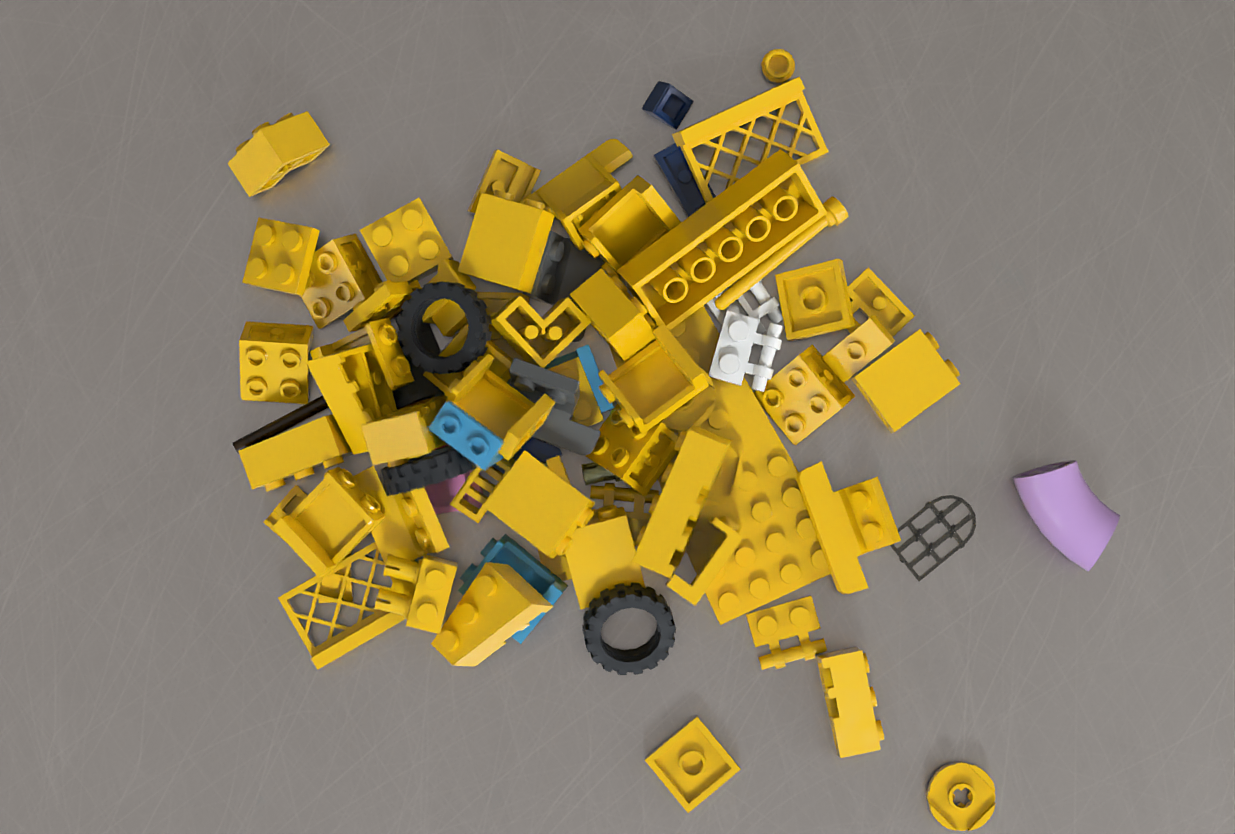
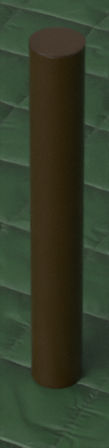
(282, 423)

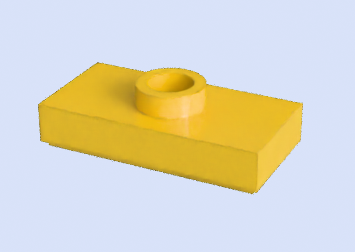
(858, 349)

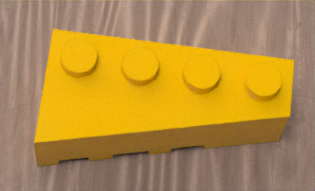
(681, 501)

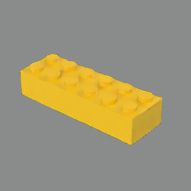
(723, 240)

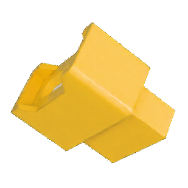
(444, 312)

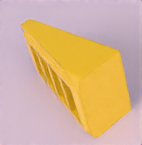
(466, 507)

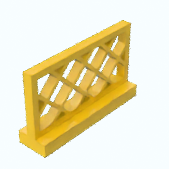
(741, 114)
(352, 635)

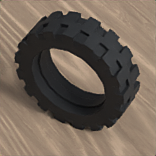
(411, 334)
(426, 470)
(633, 659)

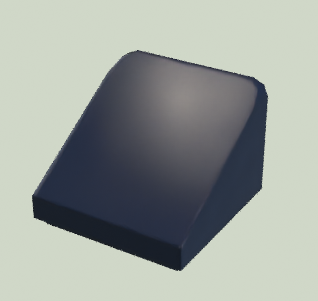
(667, 104)

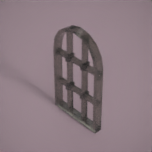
(930, 547)

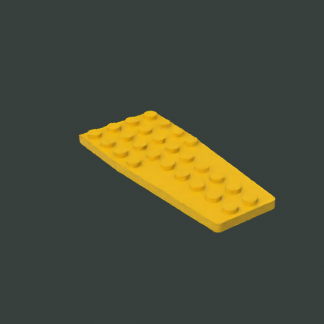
(778, 534)

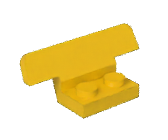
(583, 188)
(847, 523)
(408, 527)

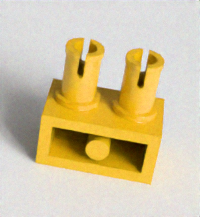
(428, 603)

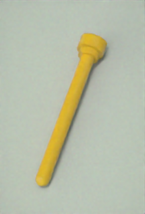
(835, 215)

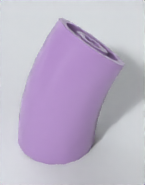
(1067, 511)

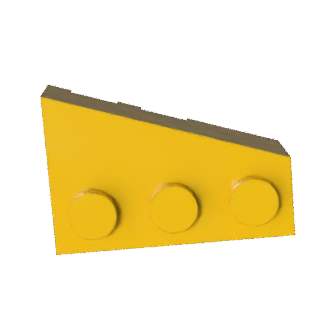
(353, 390)
(404, 433)
(295, 453)
(488, 614)

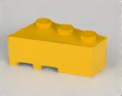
(850, 701)

